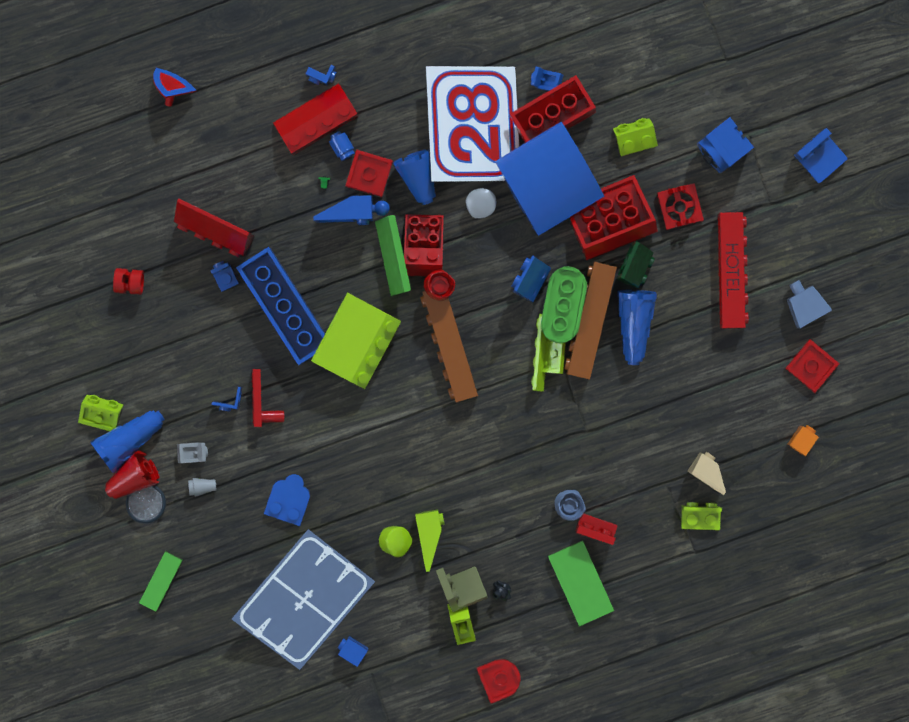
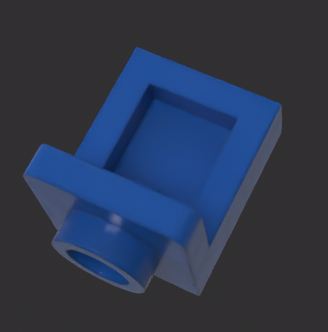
(317, 77)
(545, 79)

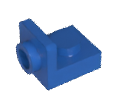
(224, 276)

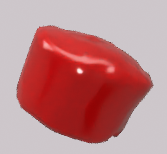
(439, 285)

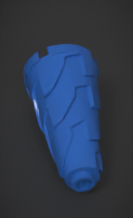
(636, 312)
(125, 440)

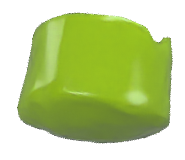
(395, 541)

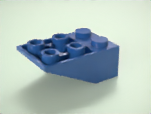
(531, 279)

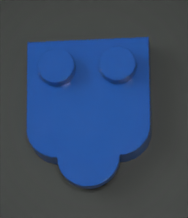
(288, 500)

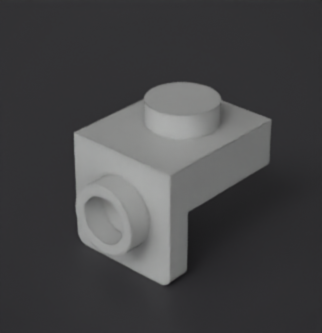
(192, 452)

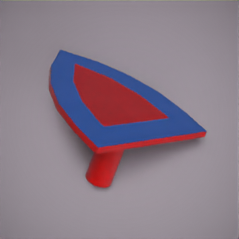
(171, 85)

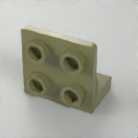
(462, 588)

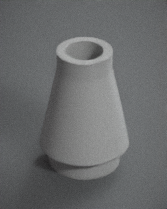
(201, 486)

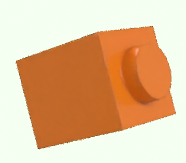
(803, 439)

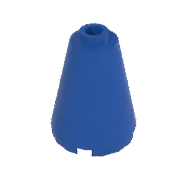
(416, 174)

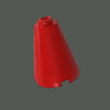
(132, 476)

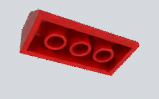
(564, 104)
(315, 119)

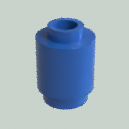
(341, 145)

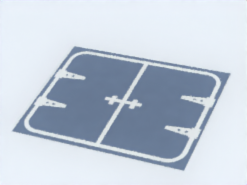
(303, 599)

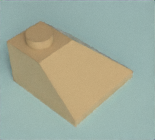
(707, 471)

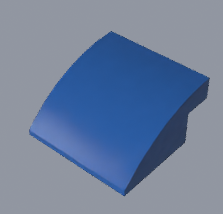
(549, 178)

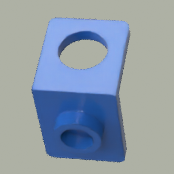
(227, 407)

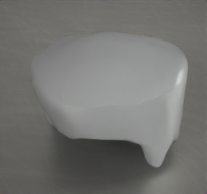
(481, 203)

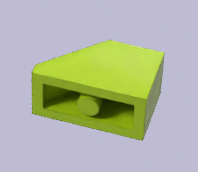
(462, 625)

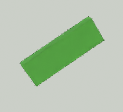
(160, 581)

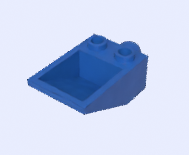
(353, 209)

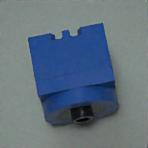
(724, 146)

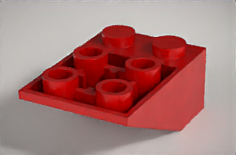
(423, 244)

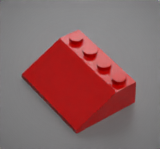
(614, 219)
(211, 227)

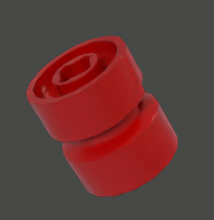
(135, 281)

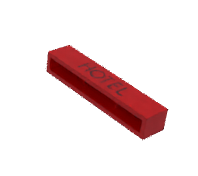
(731, 270)

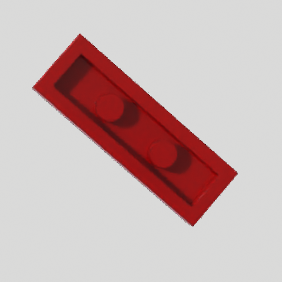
(261, 416)

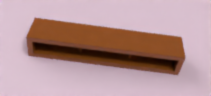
(592, 320)
(451, 348)

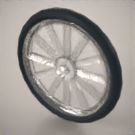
(146, 505)

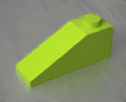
(429, 531)

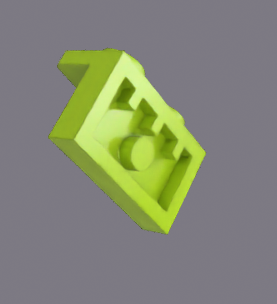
(100, 412)
(700, 517)

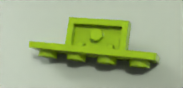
(548, 358)

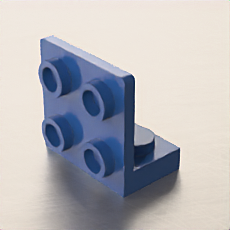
(821, 156)

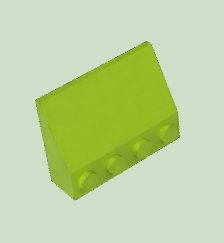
(356, 340)

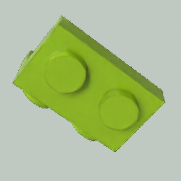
(635, 136)

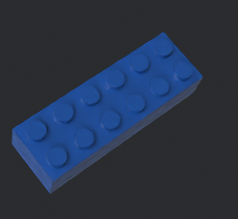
(282, 304)

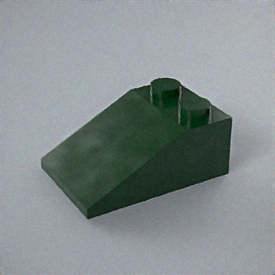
(635, 265)

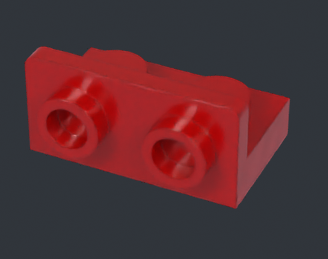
(596, 529)

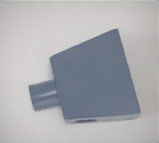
(806, 304)

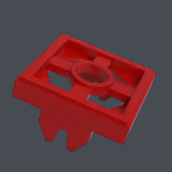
(691, 191)

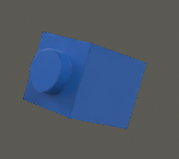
(352, 650)

